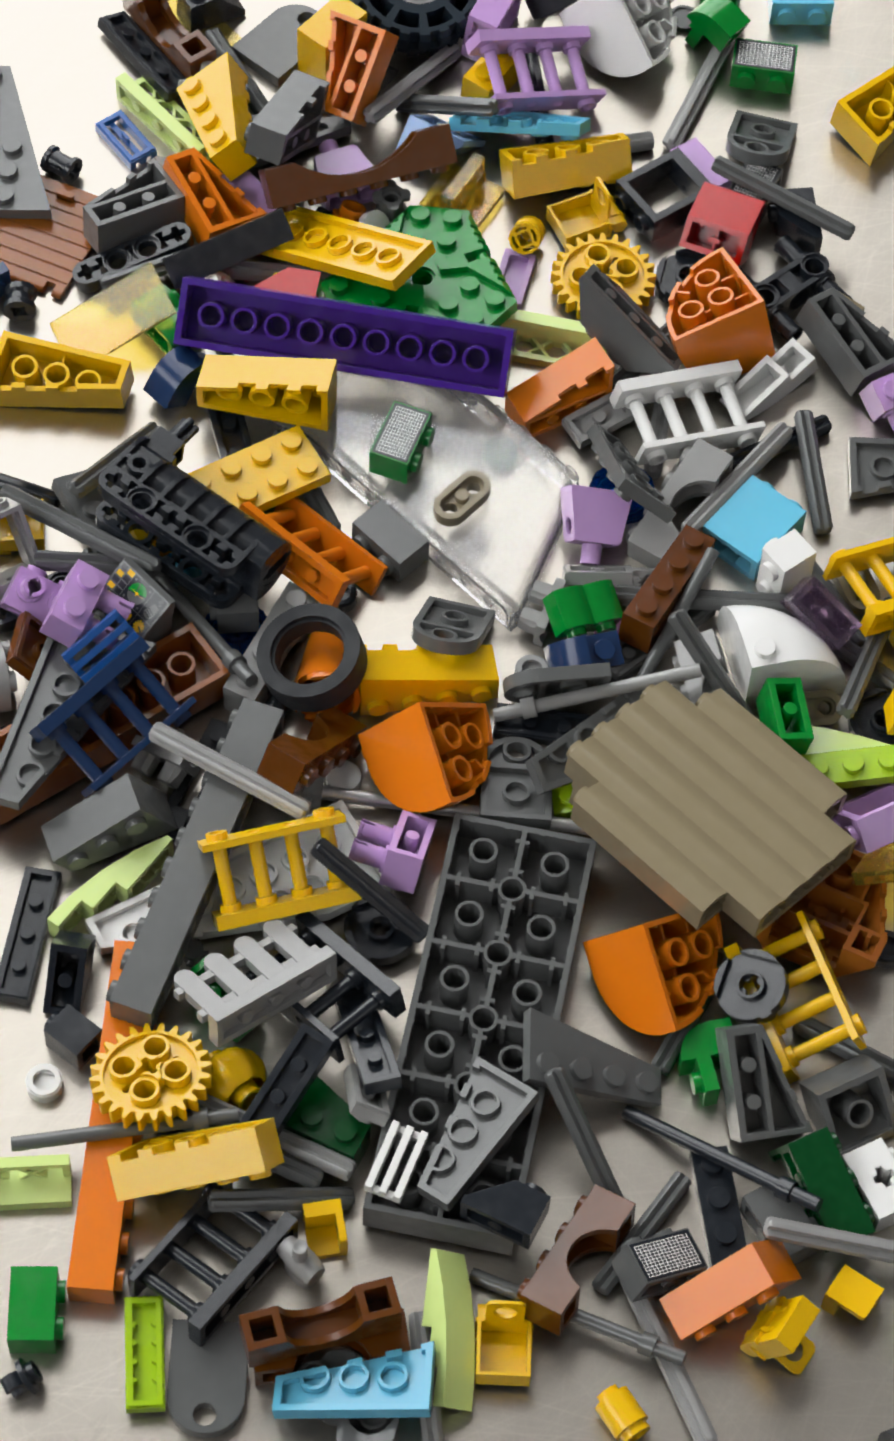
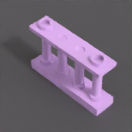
(542, 42)

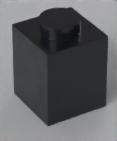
(72, 1036)

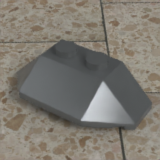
(623, 326)

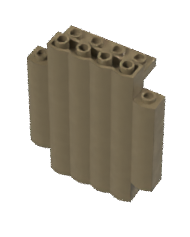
(707, 807)

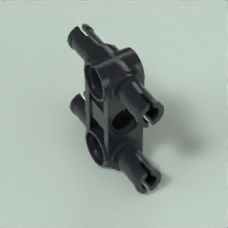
(793, 285)

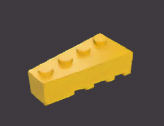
(219, 111)
(867, 117)
(564, 164)
(60, 375)
(270, 388)
(405, 677)
(196, 1159)

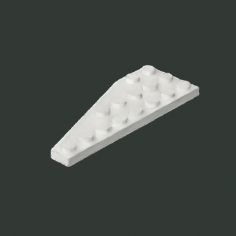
(121, 920)

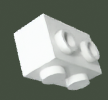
(785, 563)

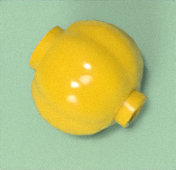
(236, 1076)

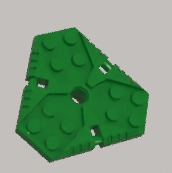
(453, 283)

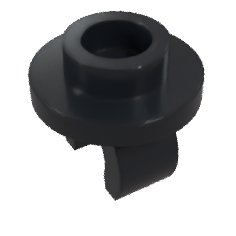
(23, 1379)

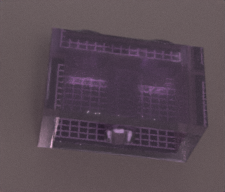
(821, 612)

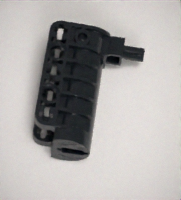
(188, 521)

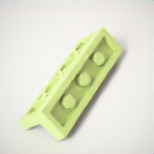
(156, 118)
(543, 334)
(35, 1182)

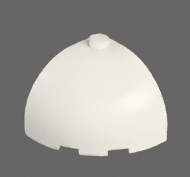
(624, 33)
(775, 645)

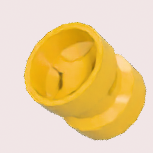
(530, 228)

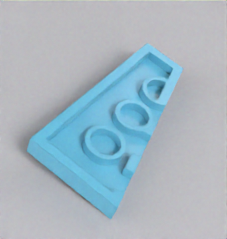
(524, 123)
(374, 1388)

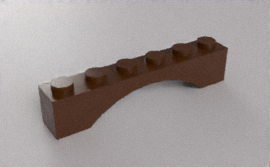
(421, 150)

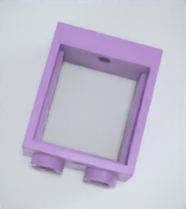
(489, 15)
(869, 818)

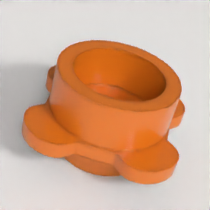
(350, 210)

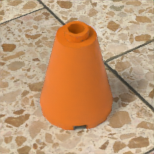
(319, 661)

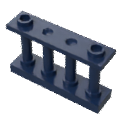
(81, 706)

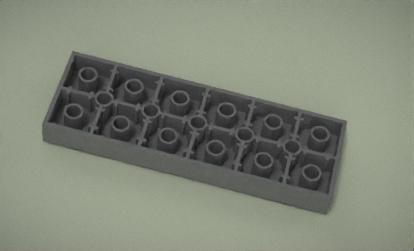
(492, 950)

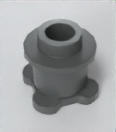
(391, 200)

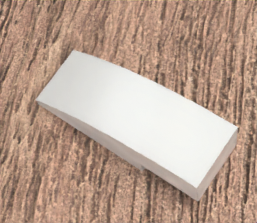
(774, 378)

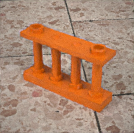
(321, 554)

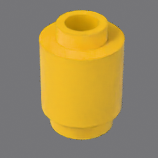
(622, 1413)

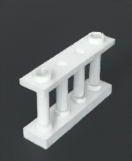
(691, 384)

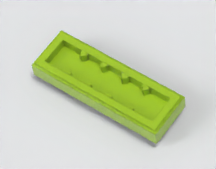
(144, 1354)

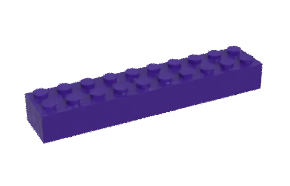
(358, 335)

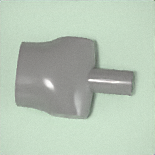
(300, 1262)

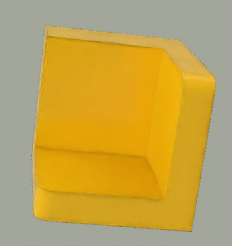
(325, 1228)
(852, 1293)

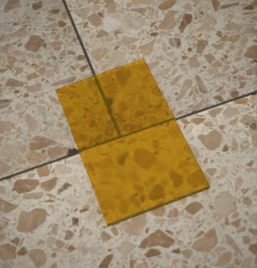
(116, 313)

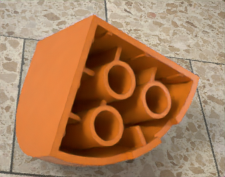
(718, 316)
(429, 754)
(657, 972)

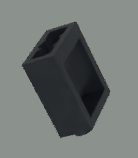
(646, 221)

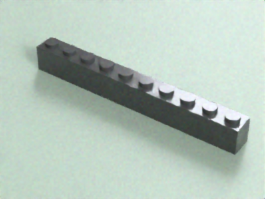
(190, 873)

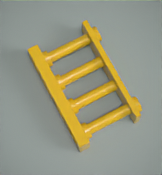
(847, 563)
(267, 904)
(853, 1024)

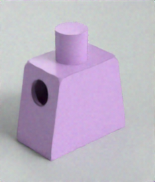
(342, 161)
(593, 520)

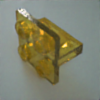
(465, 189)

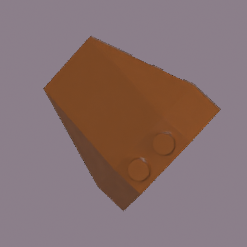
(848, 916)

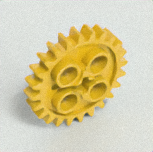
(629, 270)
(151, 1077)

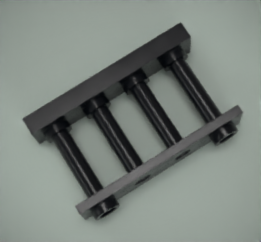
(357, 974)
(227, 1289)

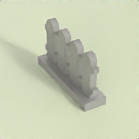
(257, 999)

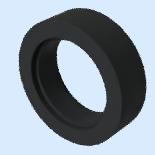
(290, 626)

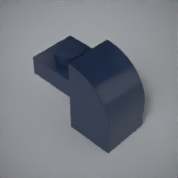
(175, 377)
(585, 649)

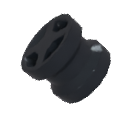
(20, 301)

